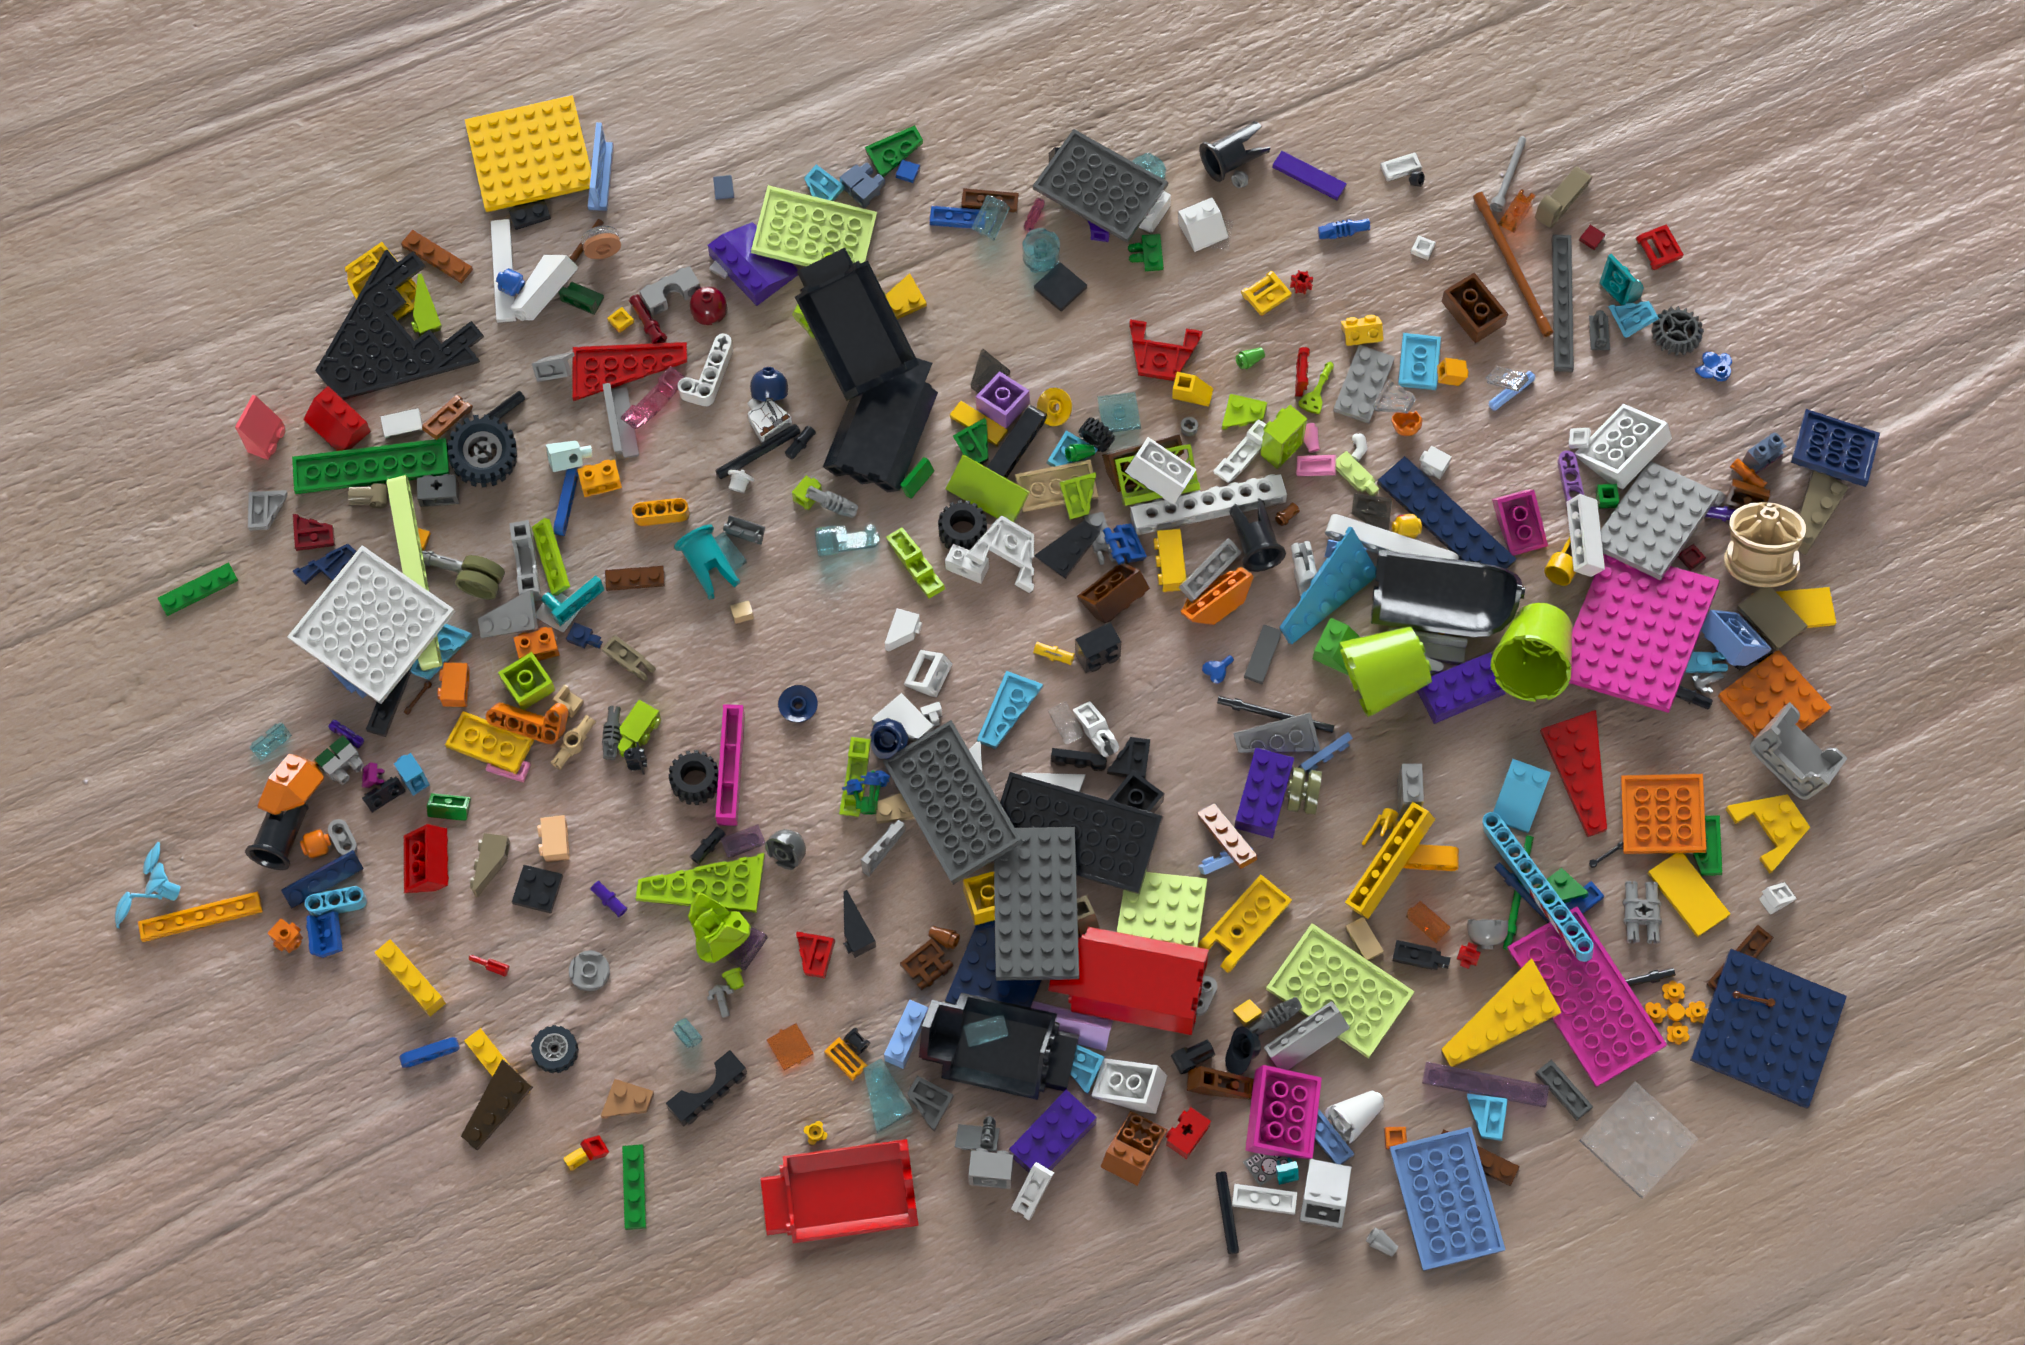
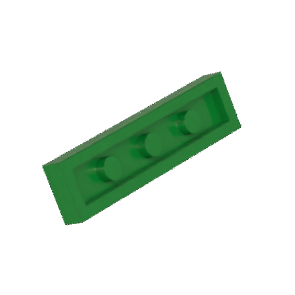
(197, 589)
(634, 1187)

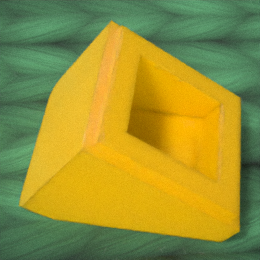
(1247, 1012)
(576, 1159)

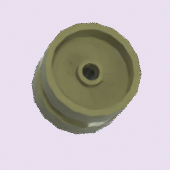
(480, 577)
(1303, 790)

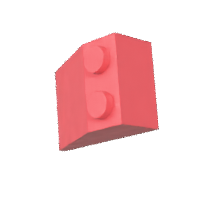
(260, 428)

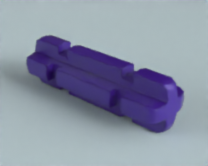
(336, 727)

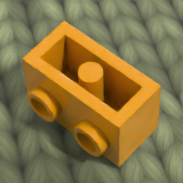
(599, 478)

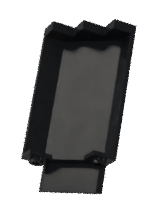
(853, 323)
(883, 430)

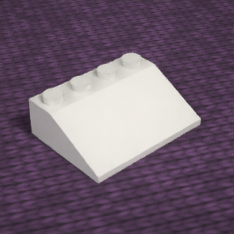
(1624, 445)

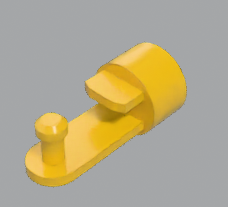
(1560, 567)

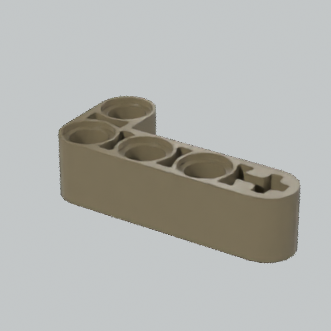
(1554, 206)

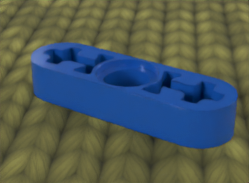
(429, 1052)

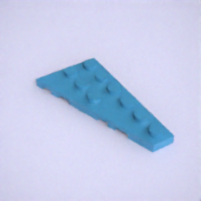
(1334, 583)

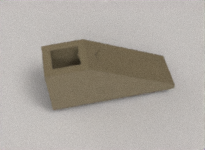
(492, 857)

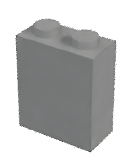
(1409, 787)

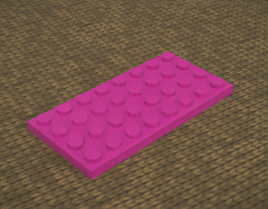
(1597, 1006)

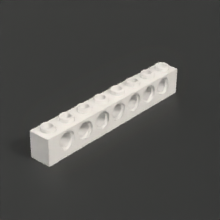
(1202, 512)

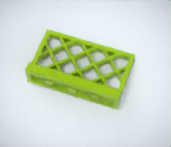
(1146, 494)

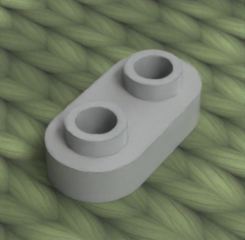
(343, 839)
(1207, 995)

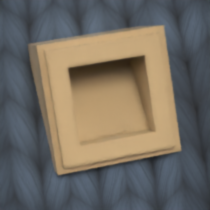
(742, 612)

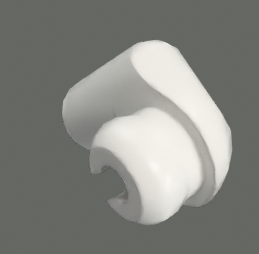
(1361, 446)

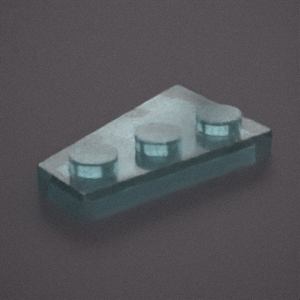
(885, 1096)

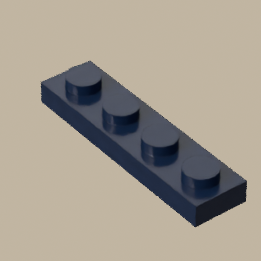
(322, 878)

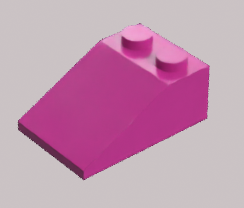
(1520, 521)

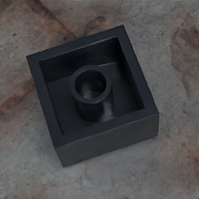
(1098, 648)
(1138, 793)

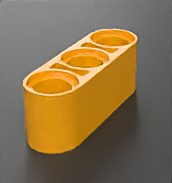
(651, 508)
(1434, 858)

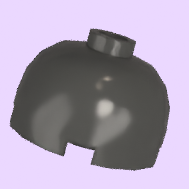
(787, 848)

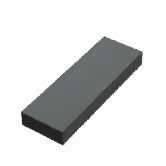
(1263, 654)
(1564, 1090)

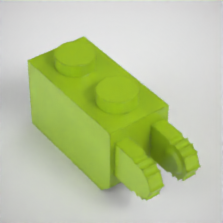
(638, 726)

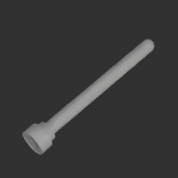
(1499, 202)

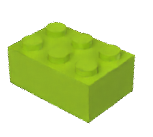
(1283, 436)

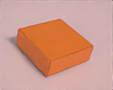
(1394, 1136)

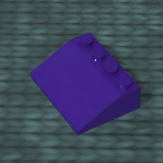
(752, 273)

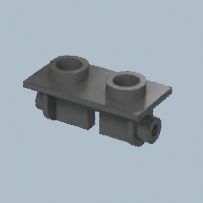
(1599, 331)
(744, 529)

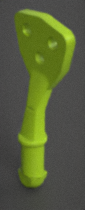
(1315, 394)

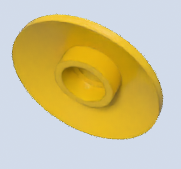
(1047, 403)

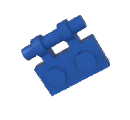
(1129, 542)

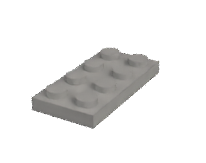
(1363, 383)

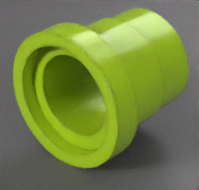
(734, 978)

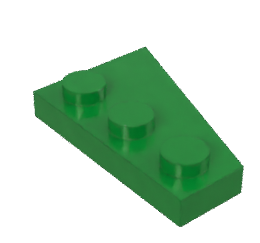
(892, 150)
(1711, 861)

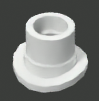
(739, 480)

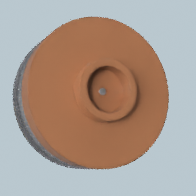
(601, 242)

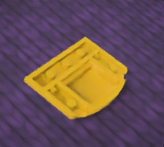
(361, 269)

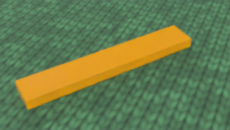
(200, 916)

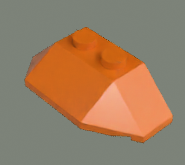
(1219, 598)
(290, 784)

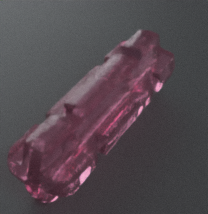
(1034, 214)

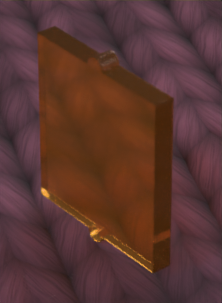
(790, 1046)

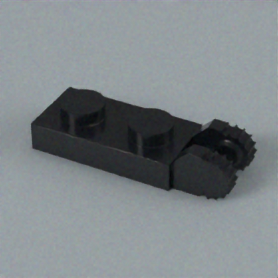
(1078, 759)

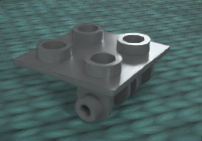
(976, 1137)

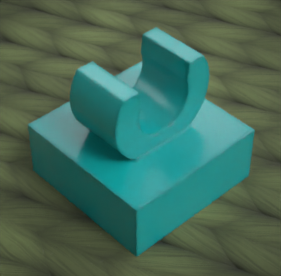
(1287, 1172)

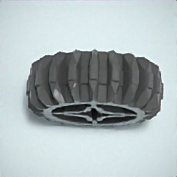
(1676, 338)

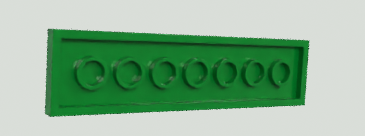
(369, 465)

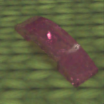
(654, 400)

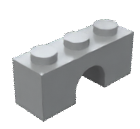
(655, 295)

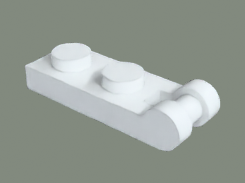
(1032, 1190)

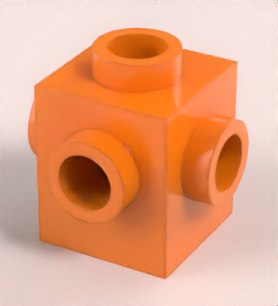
(285, 936)

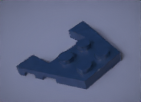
(328, 565)

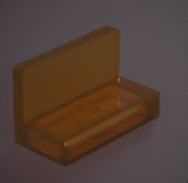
(1428, 921)

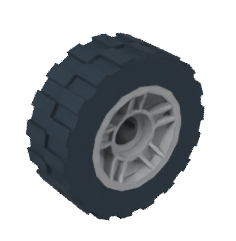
(549, 1039)

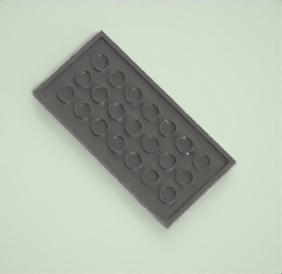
(952, 802)
(1037, 907)

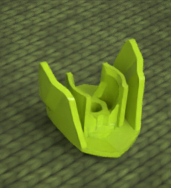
(716, 928)

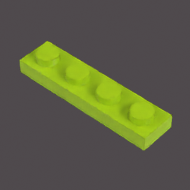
(550, 557)

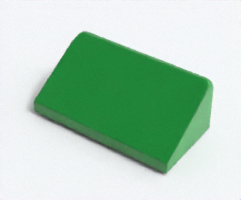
(448, 807)

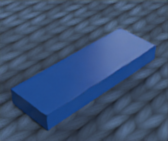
(953, 216)

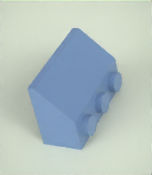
(1734, 637)

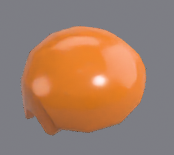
(1407, 423)

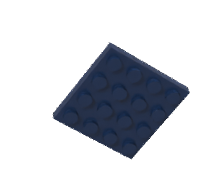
(1835, 448)

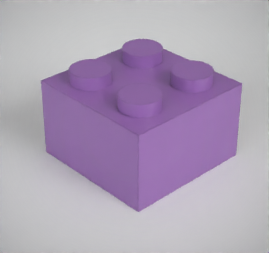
(1002, 400)

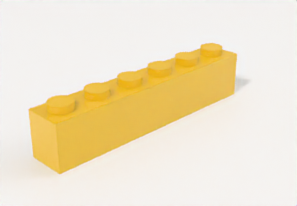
(1390, 860)

